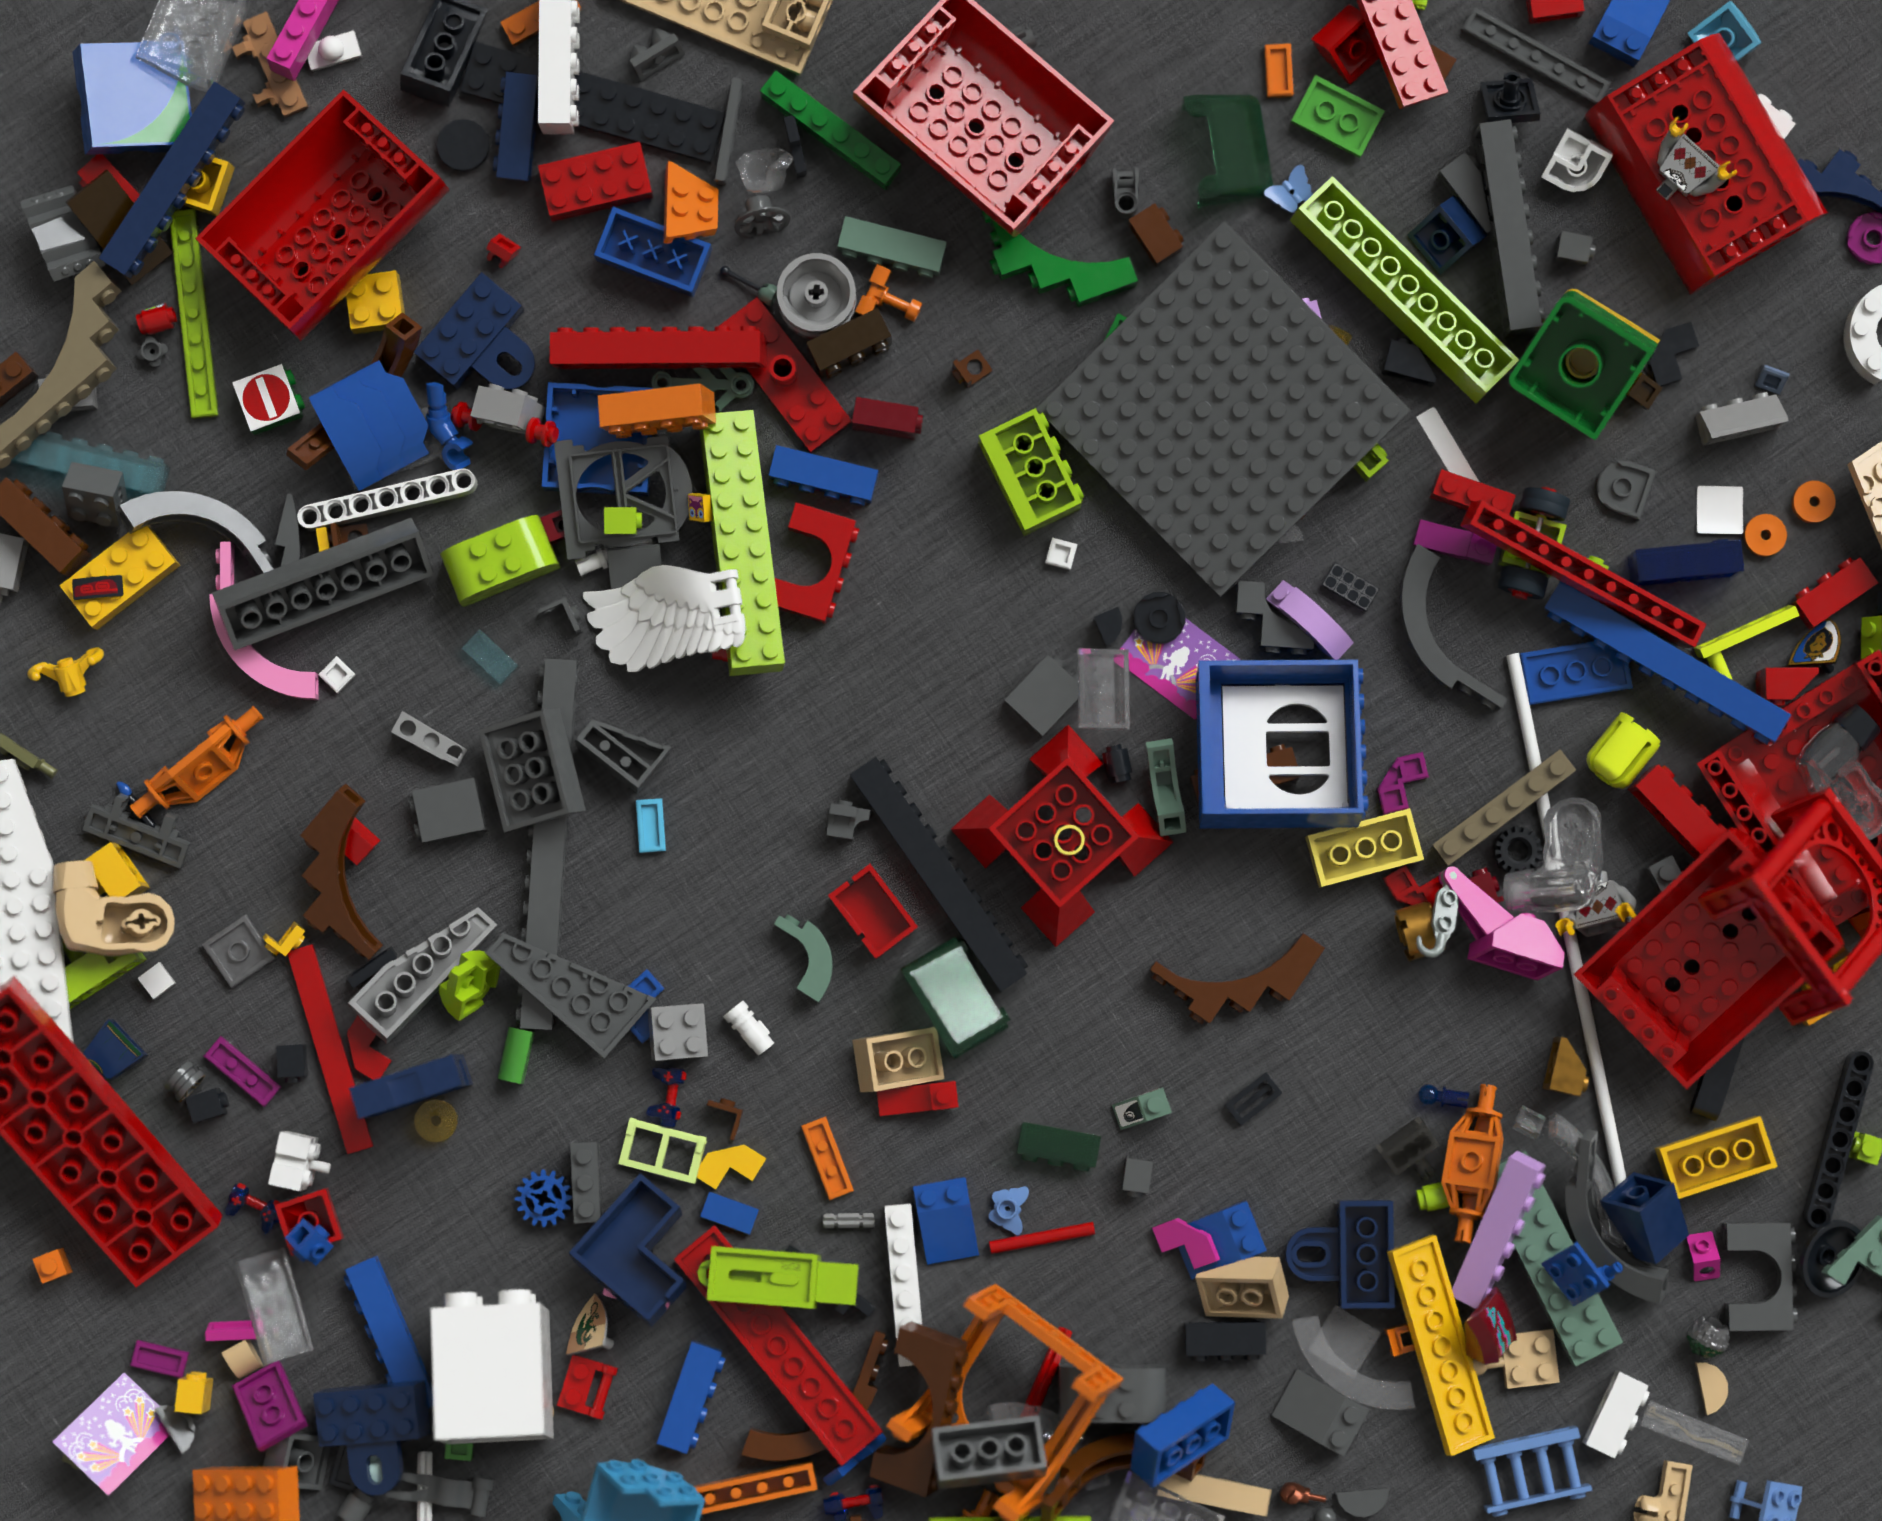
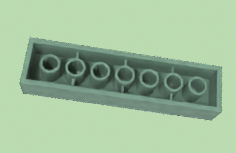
(1581, 1329)

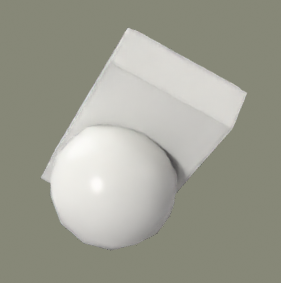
(334, 50)

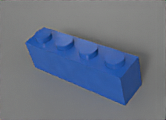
(823, 474)
(690, 1396)

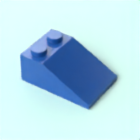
(1628, 28)
(946, 1220)
(1232, 1233)

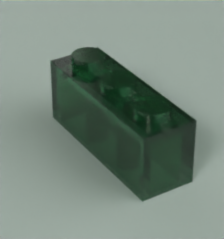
(1058, 1146)

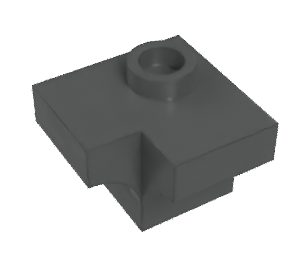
(845, 819)

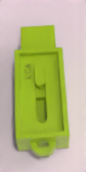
(777, 1278)

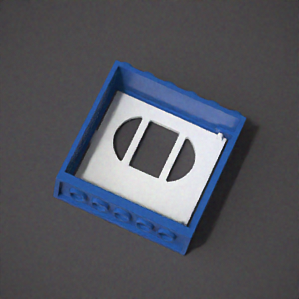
(1250, 795)

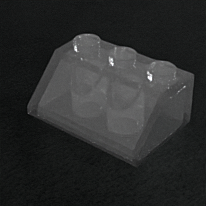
(1103, 689)

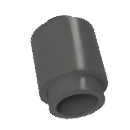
(355, 1506)

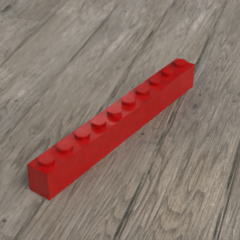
(1583, 574)

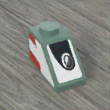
(1141, 1108)

